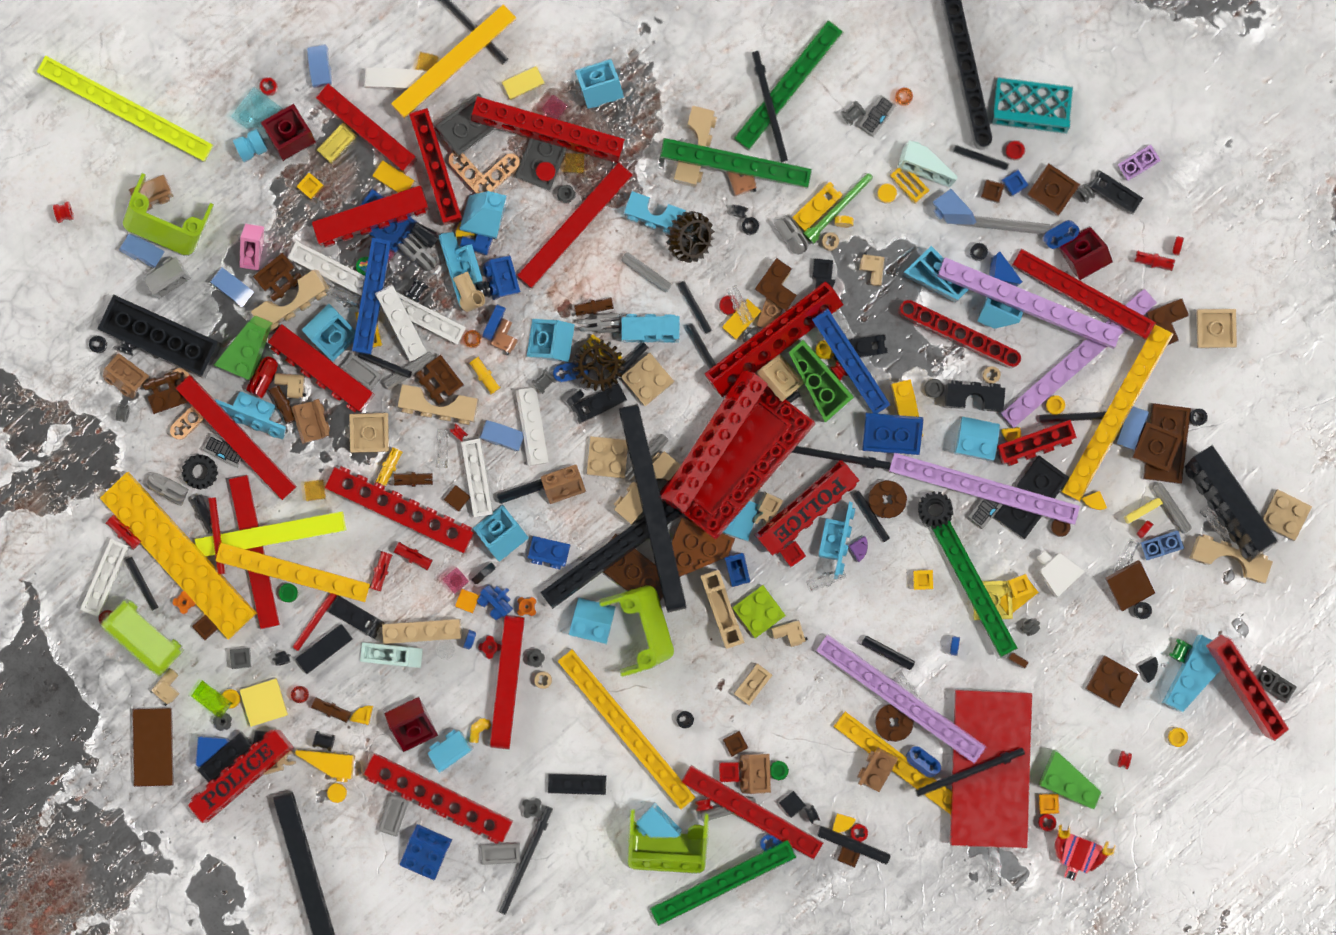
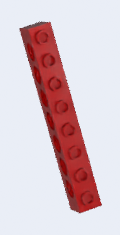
(547, 129)
(773, 338)
(714, 440)
(336, 485)
(373, 774)

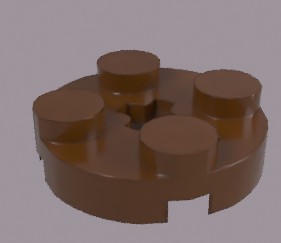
(898, 497)
(893, 733)

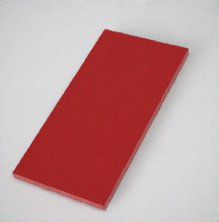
(748, 462)
(992, 804)

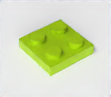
(759, 611)

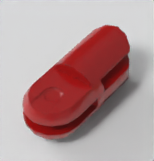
(262, 376)

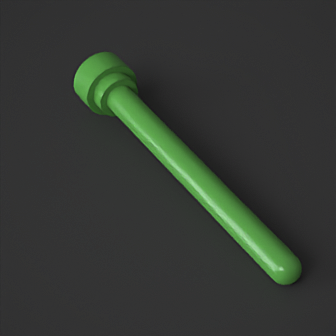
(813, 233)

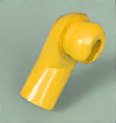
(478, 727)

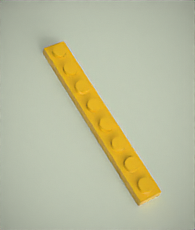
(292, 572)

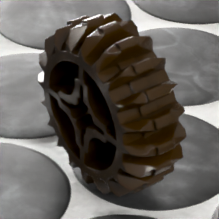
(684, 247)
(607, 363)

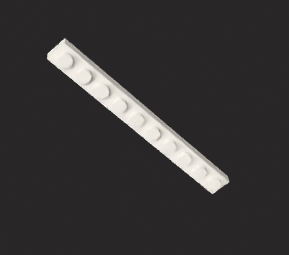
(355, 281)

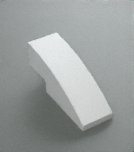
(391, 78)

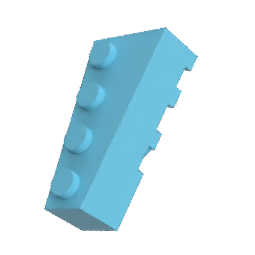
(1192, 676)

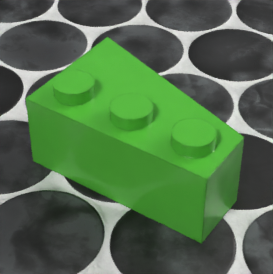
(247, 348)
(1067, 781)

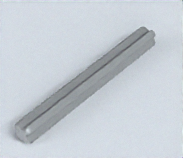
(1010, 225)

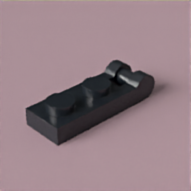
(1116, 192)
(863, 346)
(600, 403)
(355, 616)

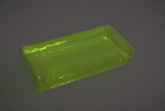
(211, 699)

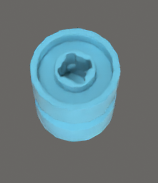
(248, 146)

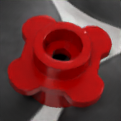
(489, 652)

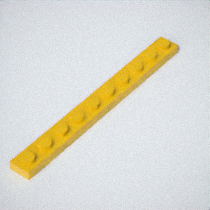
(1117, 413)
(626, 729)

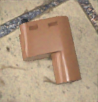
(742, 184)
(501, 339)

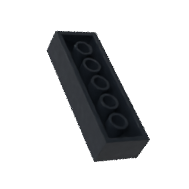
(159, 336)
(1230, 503)

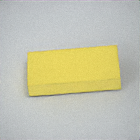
(523, 83)
(337, 142)
(1143, 510)

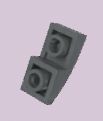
(1275, 684)

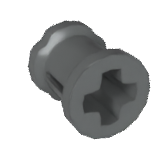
(853, 113)
(544, 381)

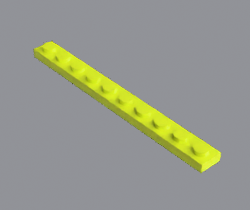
(125, 108)

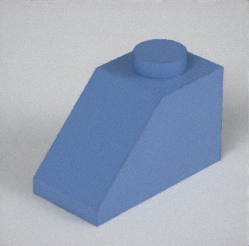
(953, 209)

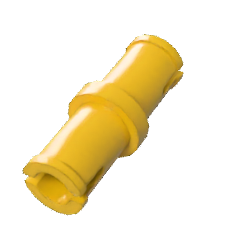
(484, 375)
(389, 466)

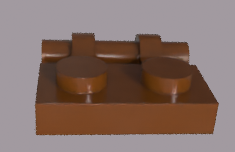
(273, 273)
(445, 377)
(164, 399)

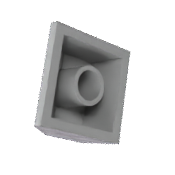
(166, 278)

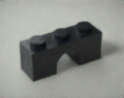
(992, 395)

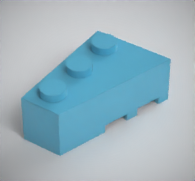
(925, 272)
(650, 328)

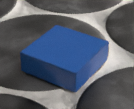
(1015, 183)

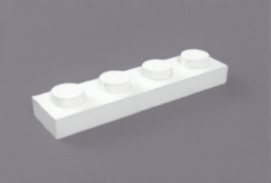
(401, 323)
(532, 426)
(477, 478)
(104, 577)

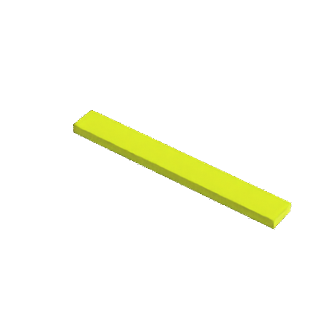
(277, 533)

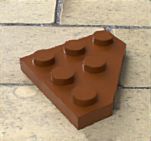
(696, 548)

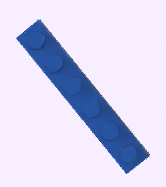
(369, 304)
(851, 361)

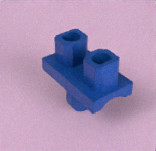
(498, 599)

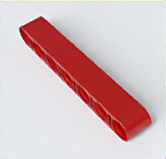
(969, 333)
(507, 682)

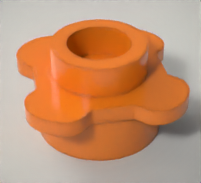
(179, 602)
(530, 602)

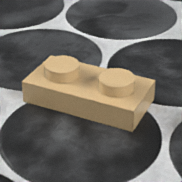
(753, 684)

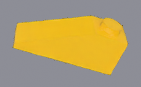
(904, 398)
(333, 764)

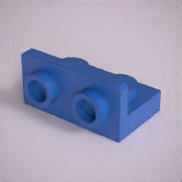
(501, 277)
(548, 551)

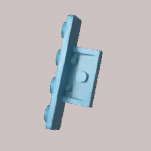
(459, 260)
(255, 414)
(834, 539)

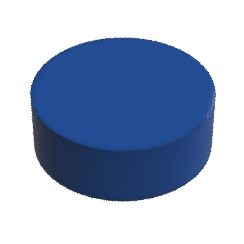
(469, 639)
(955, 646)

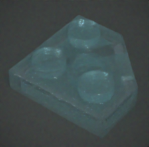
(255, 109)

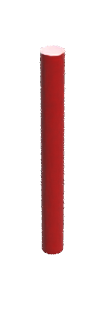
(216, 531)
(314, 621)

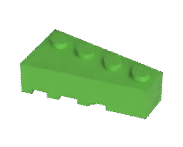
(824, 386)

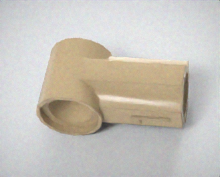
(470, 297)

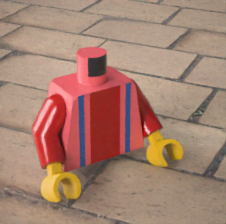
(1079, 853)

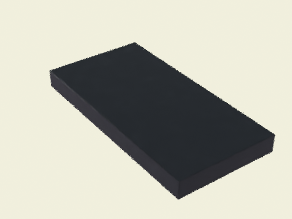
(1040, 479)

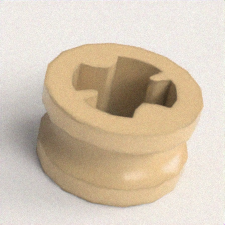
(824, 240)
(995, 379)
(549, 681)

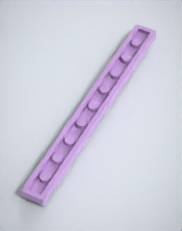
(1029, 303)
(1067, 368)
(984, 488)
(901, 698)

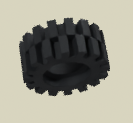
(188, 471)
(939, 520)

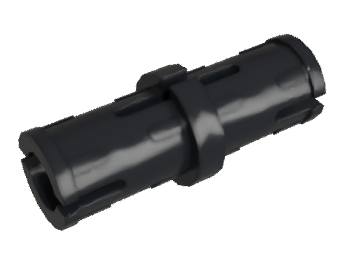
(203, 511)

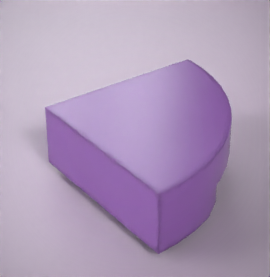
(859, 548)

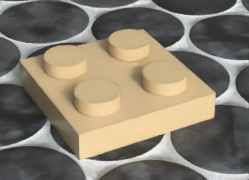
(1216, 328)
(780, 377)
(647, 379)
(369, 432)
(607, 457)
(1286, 514)

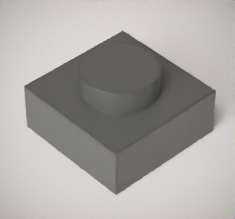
(240, 658)

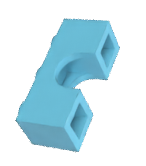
(638, 210)

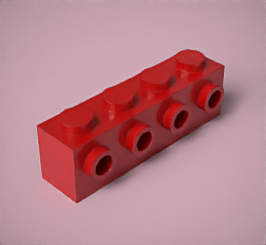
(1032, 443)

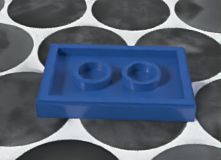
(396, 231)
(892, 433)

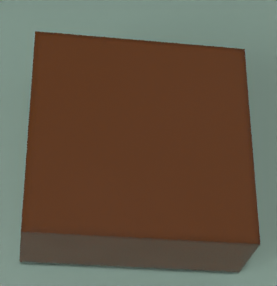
(992, 191)
(457, 498)
(205, 627)
(1017, 660)
(735, 743)
(848, 857)

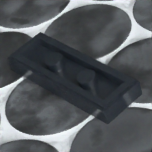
(324, 649)
(225, 757)
(577, 784)

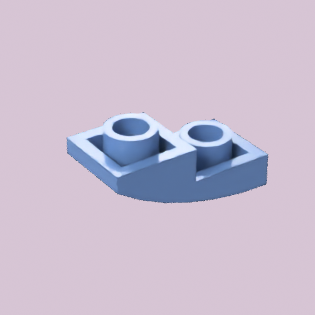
(319, 66)
(142, 250)
(231, 286)
(1133, 427)
(502, 435)
(1162, 545)

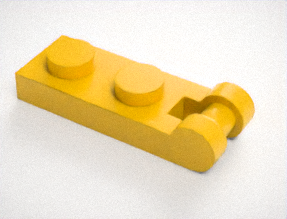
(816, 207)

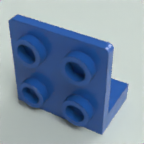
(425, 852)

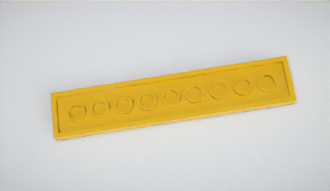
(178, 555)

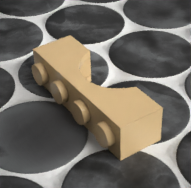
(700, 122)
(311, 287)
(462, 408)
(630, 505)
(1207, 550)
(722, 609)
(422, 631)

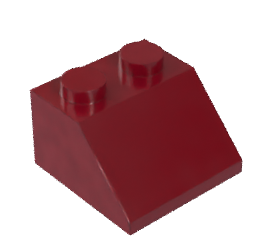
(288, 132)
(1086, 253)
(411, 724)

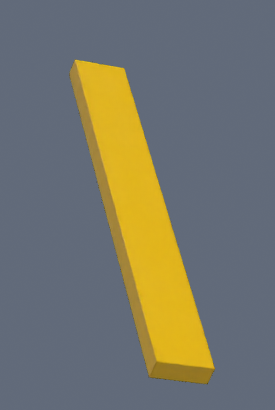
(453, 61)
(870, 741)

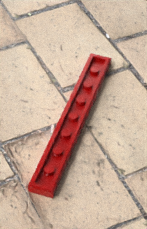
(575, 225)
(1083, 294)
(236, 437)
(260, 583)
(751, 812)

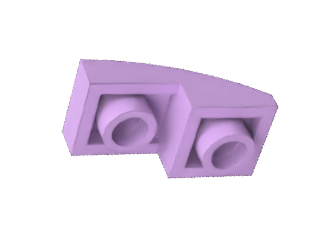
(1139, 162)

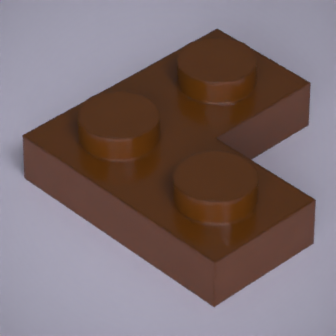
(772, 287)
(1168, 314)

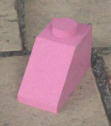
(251, 246)

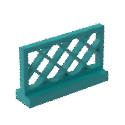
(1027, 120)

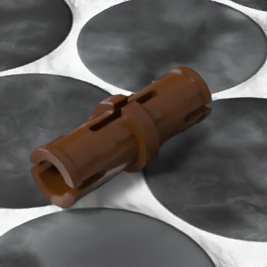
(594, 306)
(282, 404)
(413, 479)
(331, 710)

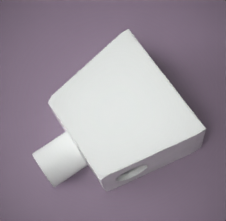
(1058, 572)

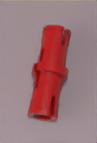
(1154, 260)
(123, 532)
(413, 556)
(381, 571)

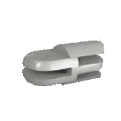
(792, 234)
(417, 252)
(600, 323)
(167, 488)

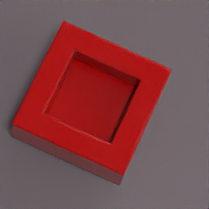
(793, 554)
(729, 772)

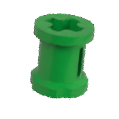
(1180, 650)

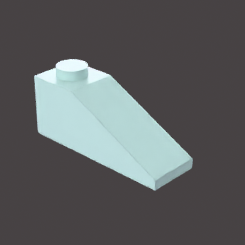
(924, 163)
(391, 655)

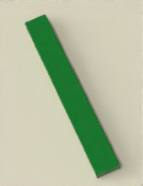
(789, 83)
(735, 163)
(975, 589)
(723, 882)

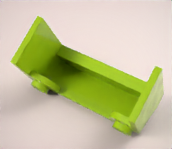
(159, 231)
(647, 603)
(142, 638)
(668, 854)

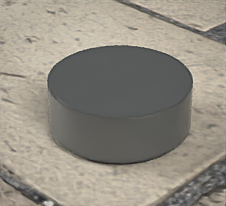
(934, 388)

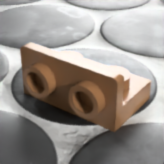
(156, 191)
(124, 376)
(311, 421)
(563, 484)
(877, 770)
(755, 773)

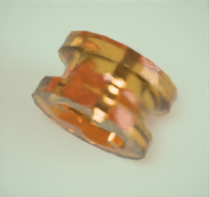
(907, 101)
(478, 339)

